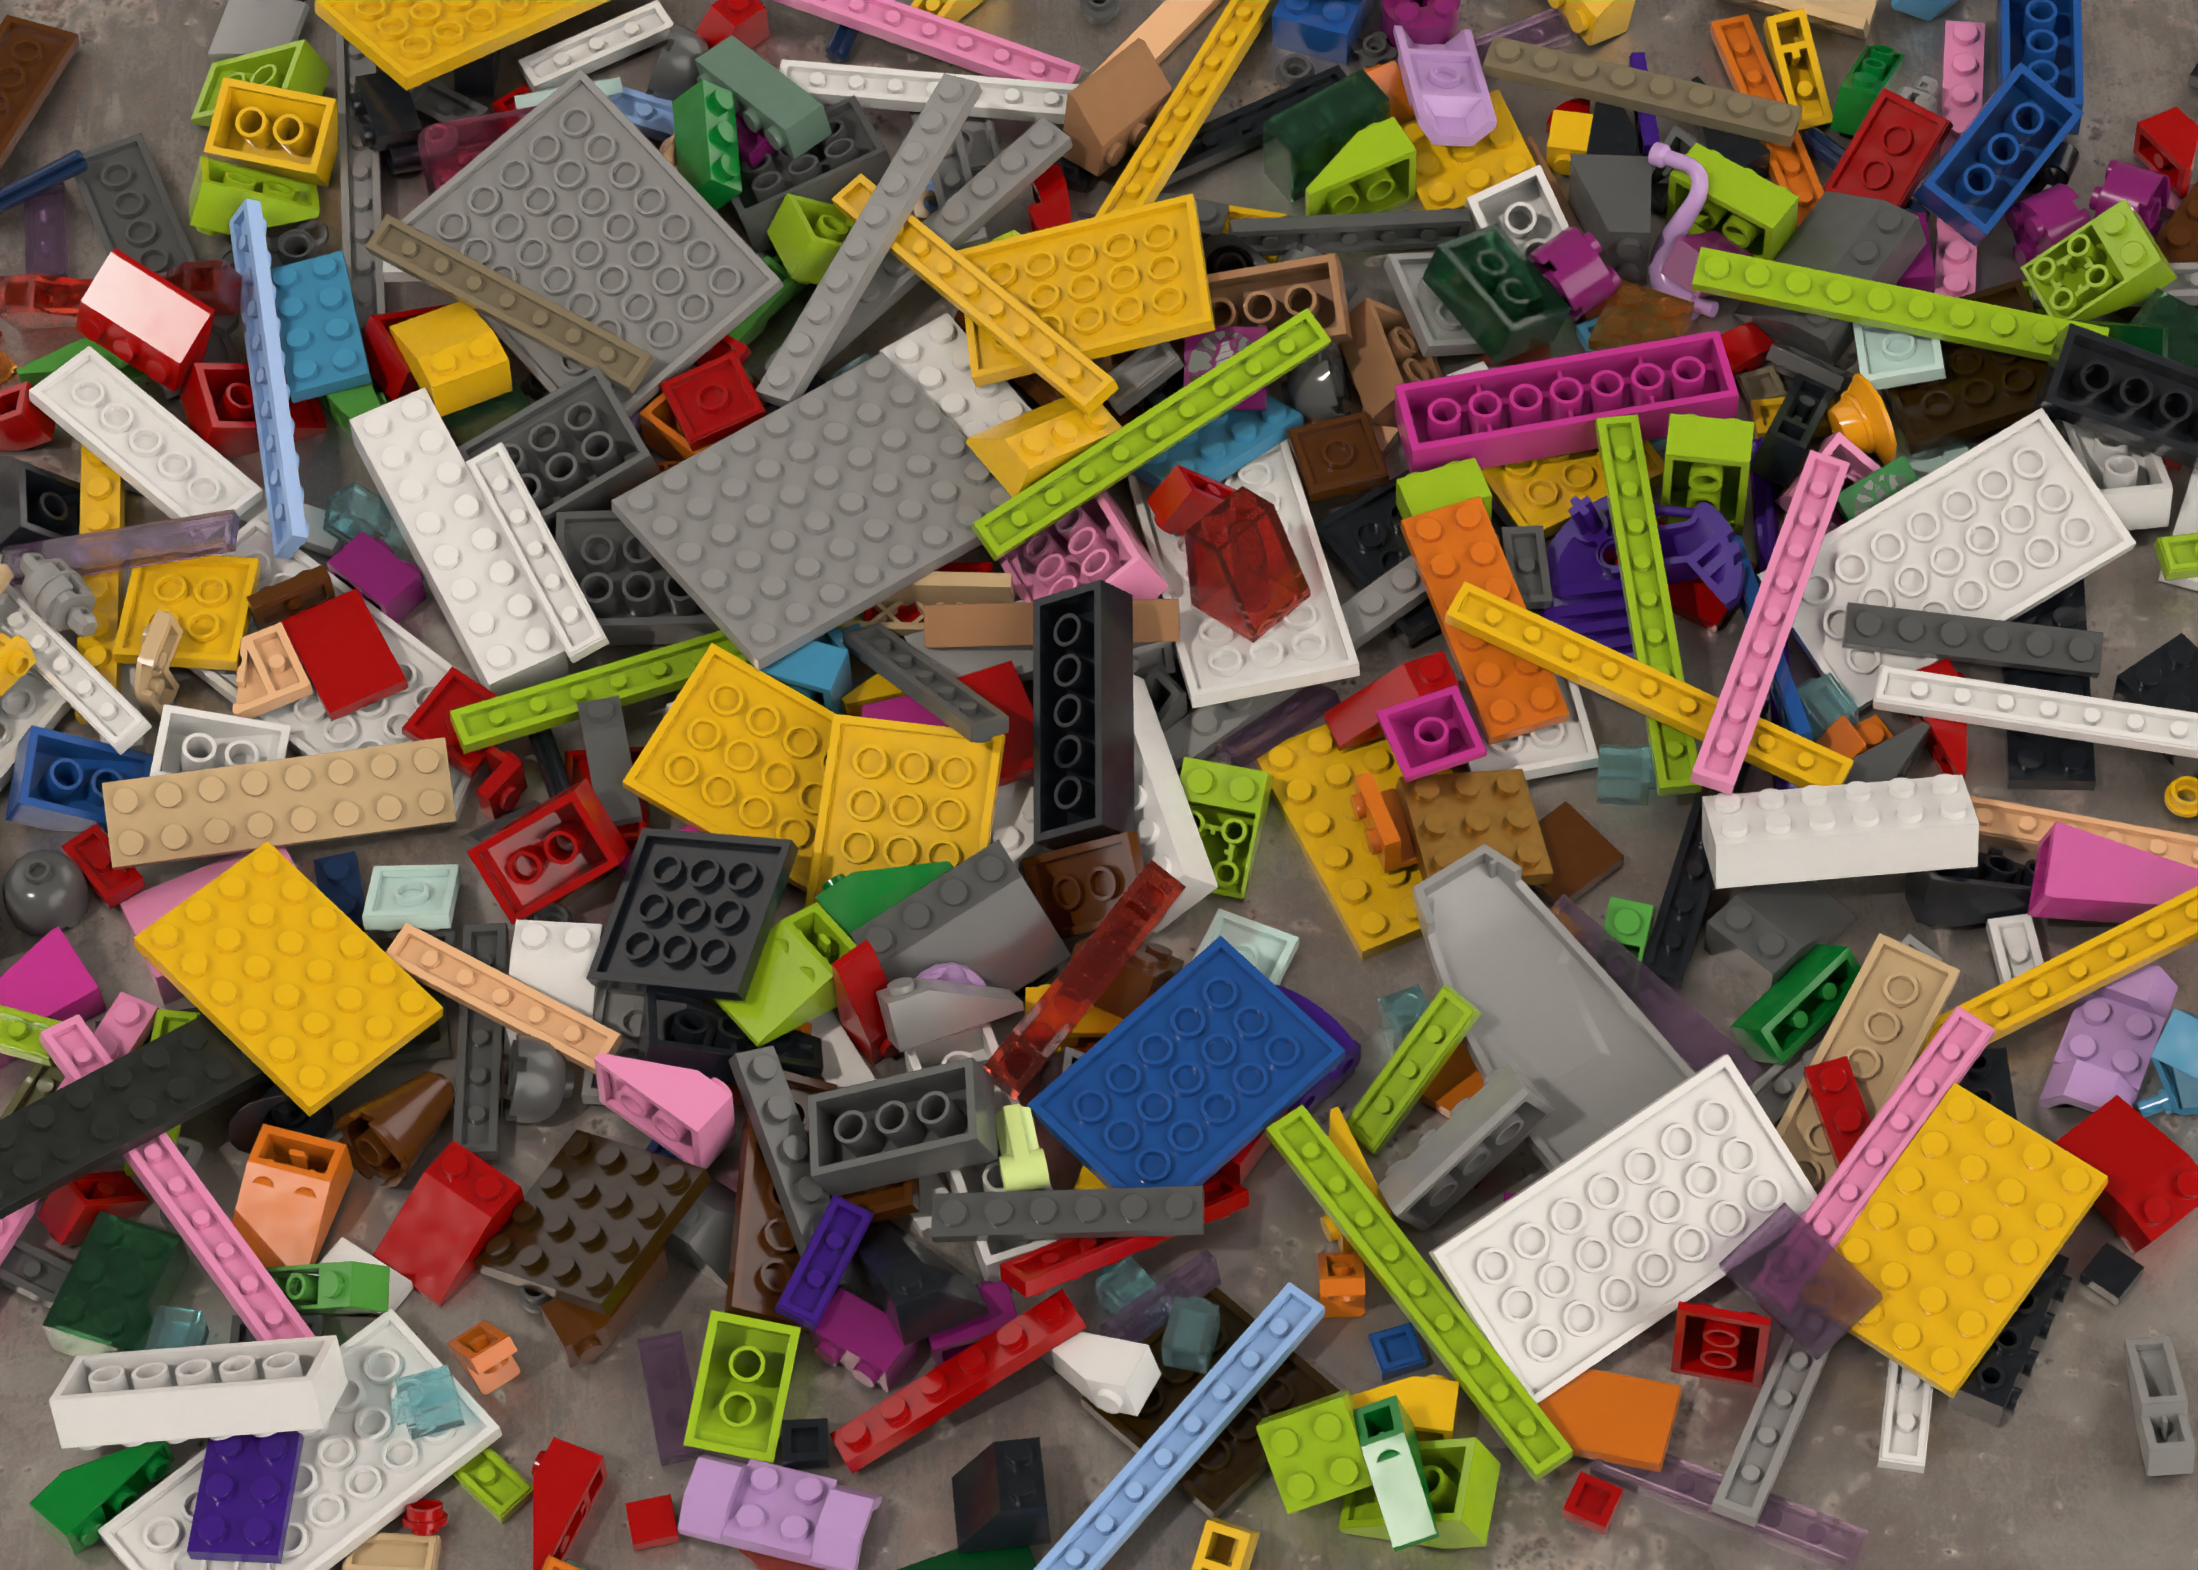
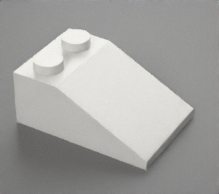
(1522, 208)
(2126, 476)
(207, 740)
(556, 963)

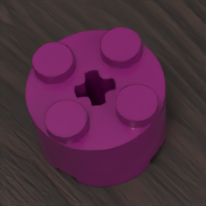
(1423, 20)
(2141, 188)
(2044, 221)
(1576, 270)

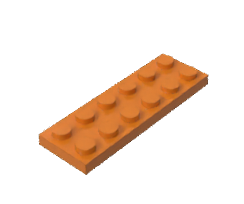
(1504, 689)

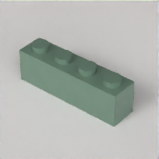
(765, 97)

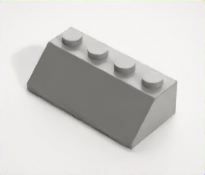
(1464, 1147)

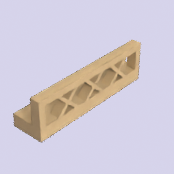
(1838, 16)
(941, 589)

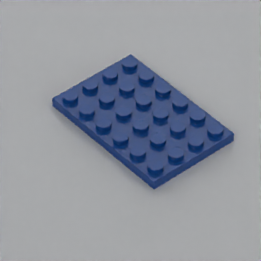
(1187, 1076)

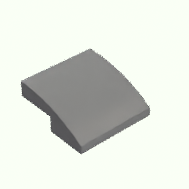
(257, 26)

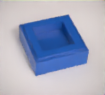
(1396, 1351)

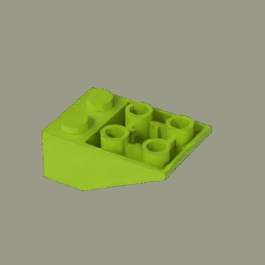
(2100, 267)
(1230, 817)
(792, 976)

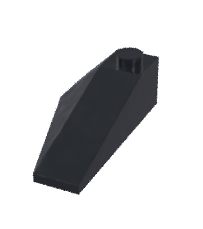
(1972, 893)
(703, 1038)
(915, 1284)

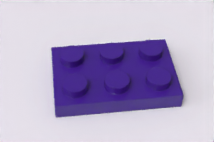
(245, 1498)

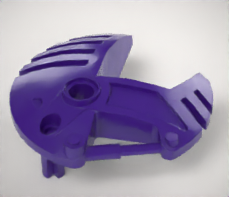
(1589, 588)

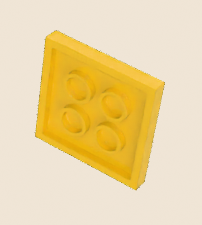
(1454, 173)
(207, 602)

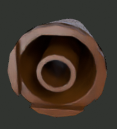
(395, 1127)

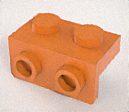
(1383, 823)

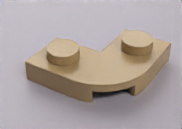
(153, 680)

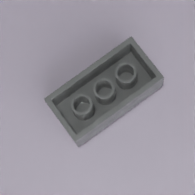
(902, 1127)

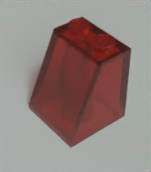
(1244, 565)

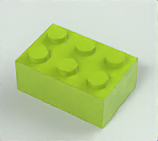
(1737, 204)
(1708, 463)

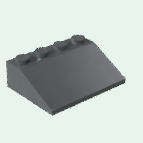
(814, 174)
(1846, 238)
(572, 448)
(625, 583)
(971, 917)

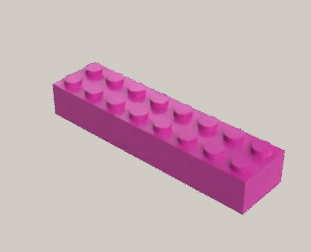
(1555, 402)

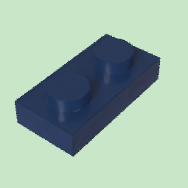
(341, 882)

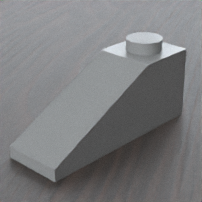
(931, 1009)

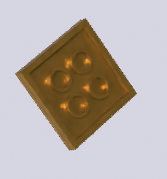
(1468, 809)

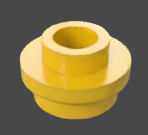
(2182, 787)

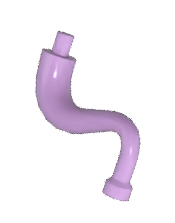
(1679, 225)

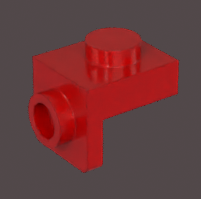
(504, 785)

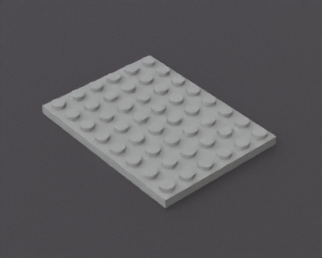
(603, 229)
(815, 510)

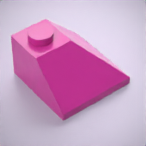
(1431, 733)

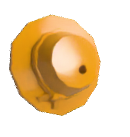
(1864, 420)

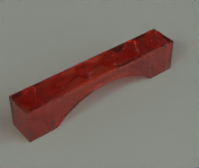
(54, 301)
(1084, 979)

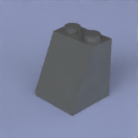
(1614, 205)

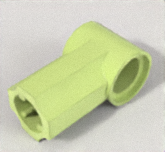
(1021, 1160)

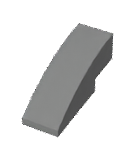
(2159, 1406)

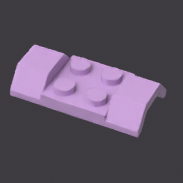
(1446, 88)
(2110, 1041)
(776, 1512)

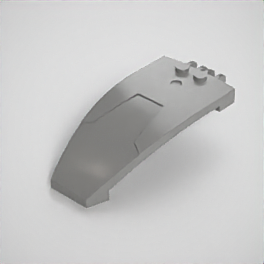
(1541, 1003)

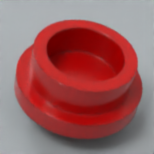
(425, 1517)

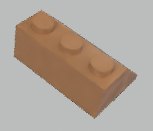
(1115, 108)
(1382, 357)

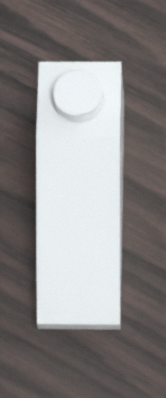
(1107, 1370)

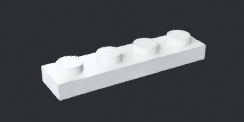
(597, 47)

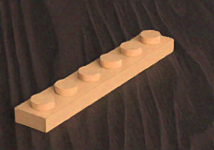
(501, 997)

